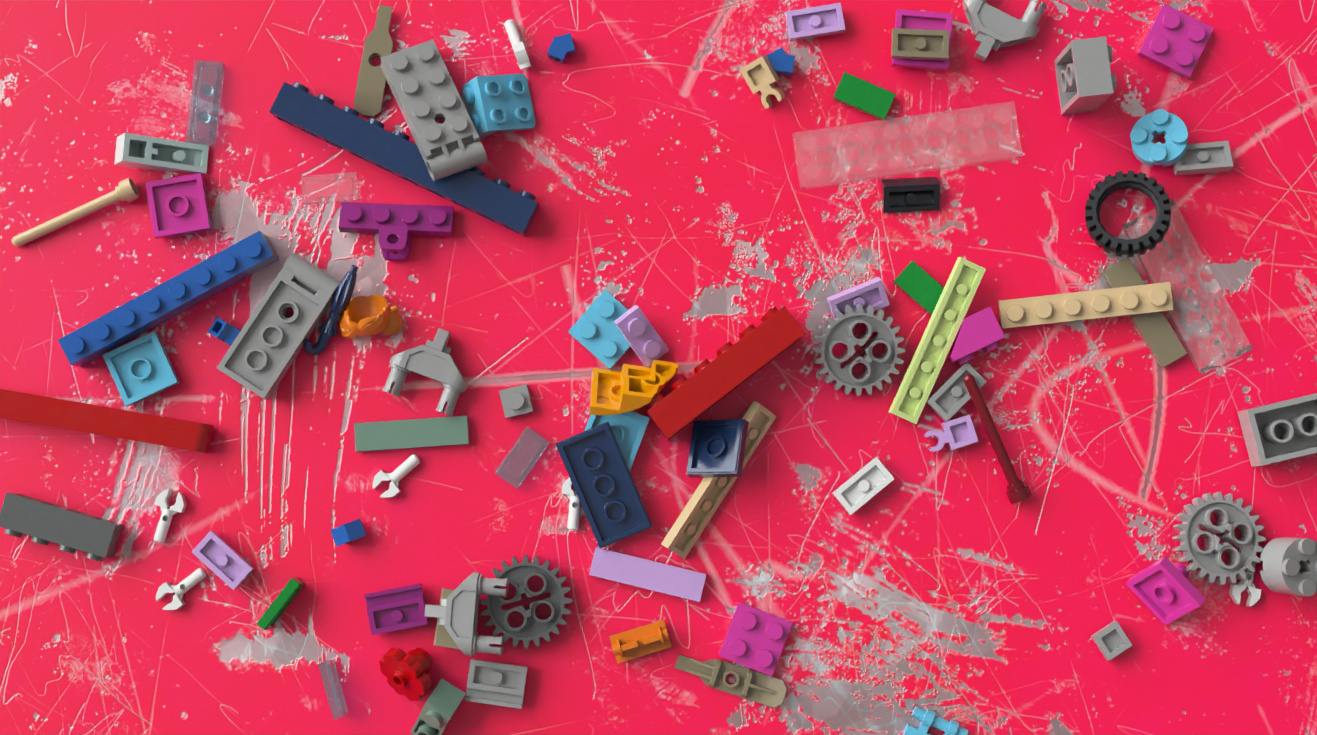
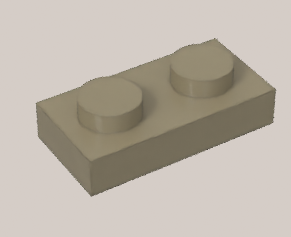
(920, 44)

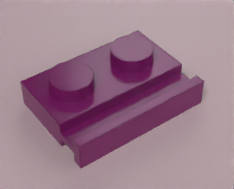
(396, 609)

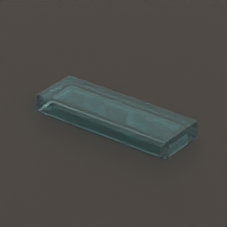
(205, 102)

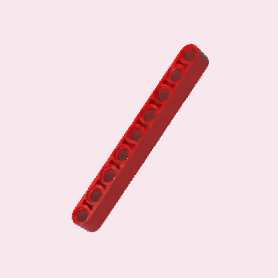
(105, 421)

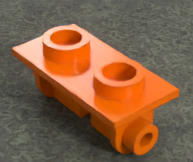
(640, 641)

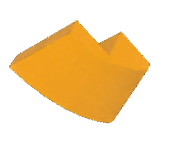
(630, 389)

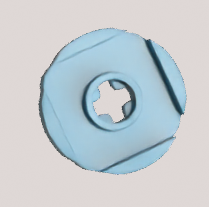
(1159, 123)

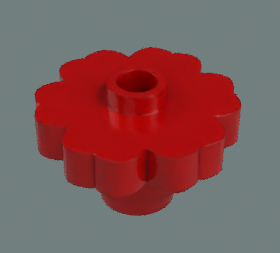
(407, 672)

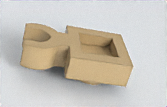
(760, 77)

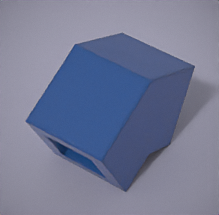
(561, 48)
(781, 62)
(224, 331)
(348, 532)

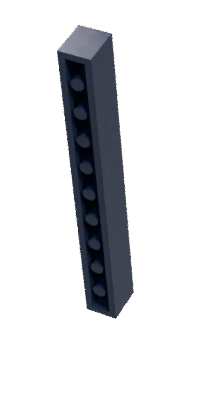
(401, 157)

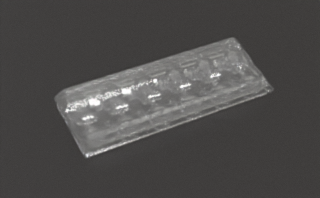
(1199, 305)

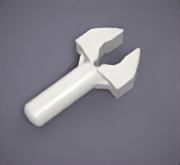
(517, 44)
(395, 476)
(574, 505)
(167, 513)
(179, 589)
(1253, 593)

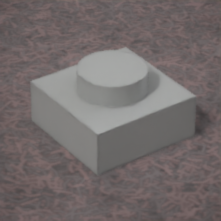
(516, 401)
(1111, 640)

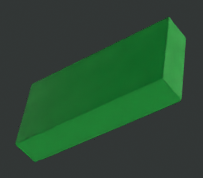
(864, 96)
(919, 287)
(281, 603)

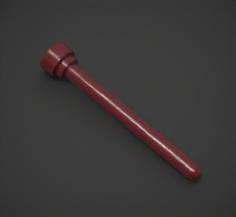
(1017, 489)

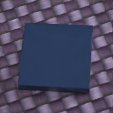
(717, 448)

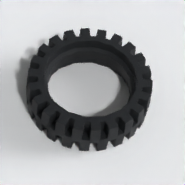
(1124, 181)

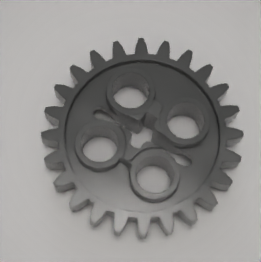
(533, 625)

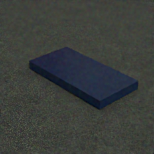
(604, 484)

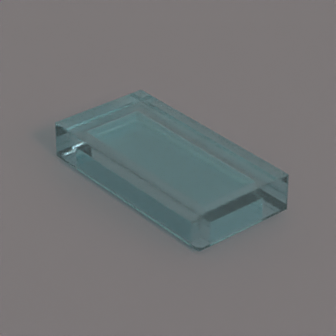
(522, 457)
(333, 689)

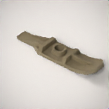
(371, 79)
(748, 685)

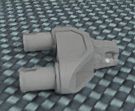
(998, 29)
(431, 361)
(460, 614)

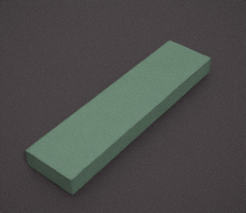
(411, 433)

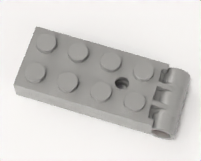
(429, 96)
(272, 340)

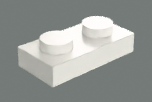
(863, 485)

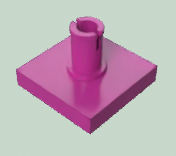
(1166, 590)

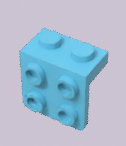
(499, 103)

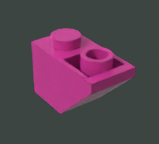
(976, 332)

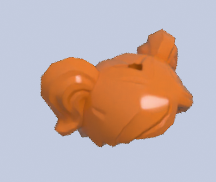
(369, 317)

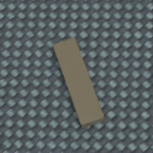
(1151, 326)

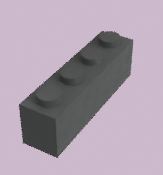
(59, 525)

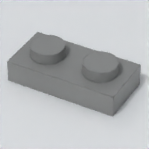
(1205, 158)
(953, 392)

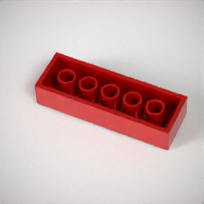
(726, 372)

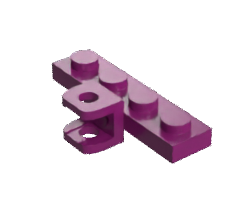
(396, 224)

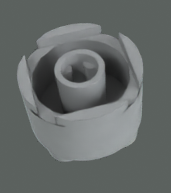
(1290, 566)

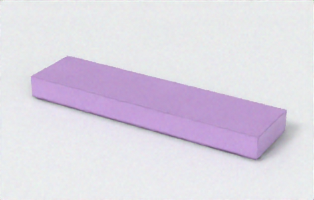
(647, 574)

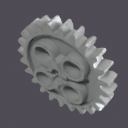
(840, 331)
(1228, 516)

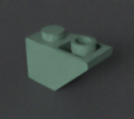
(438, 710)

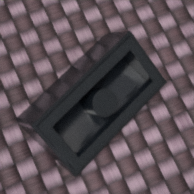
(910, 194)

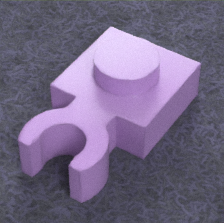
(955, 433)

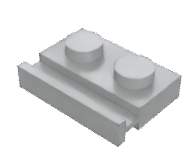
(496, 683)

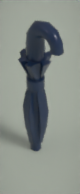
(340, 301)

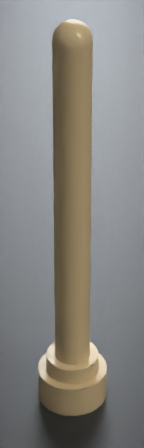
(124, 191)

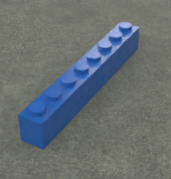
(168, 299)

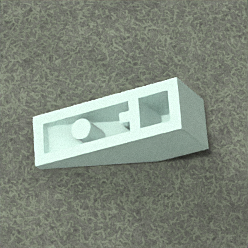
(160, 154)

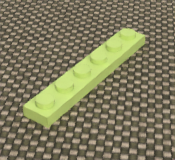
(937, 340)

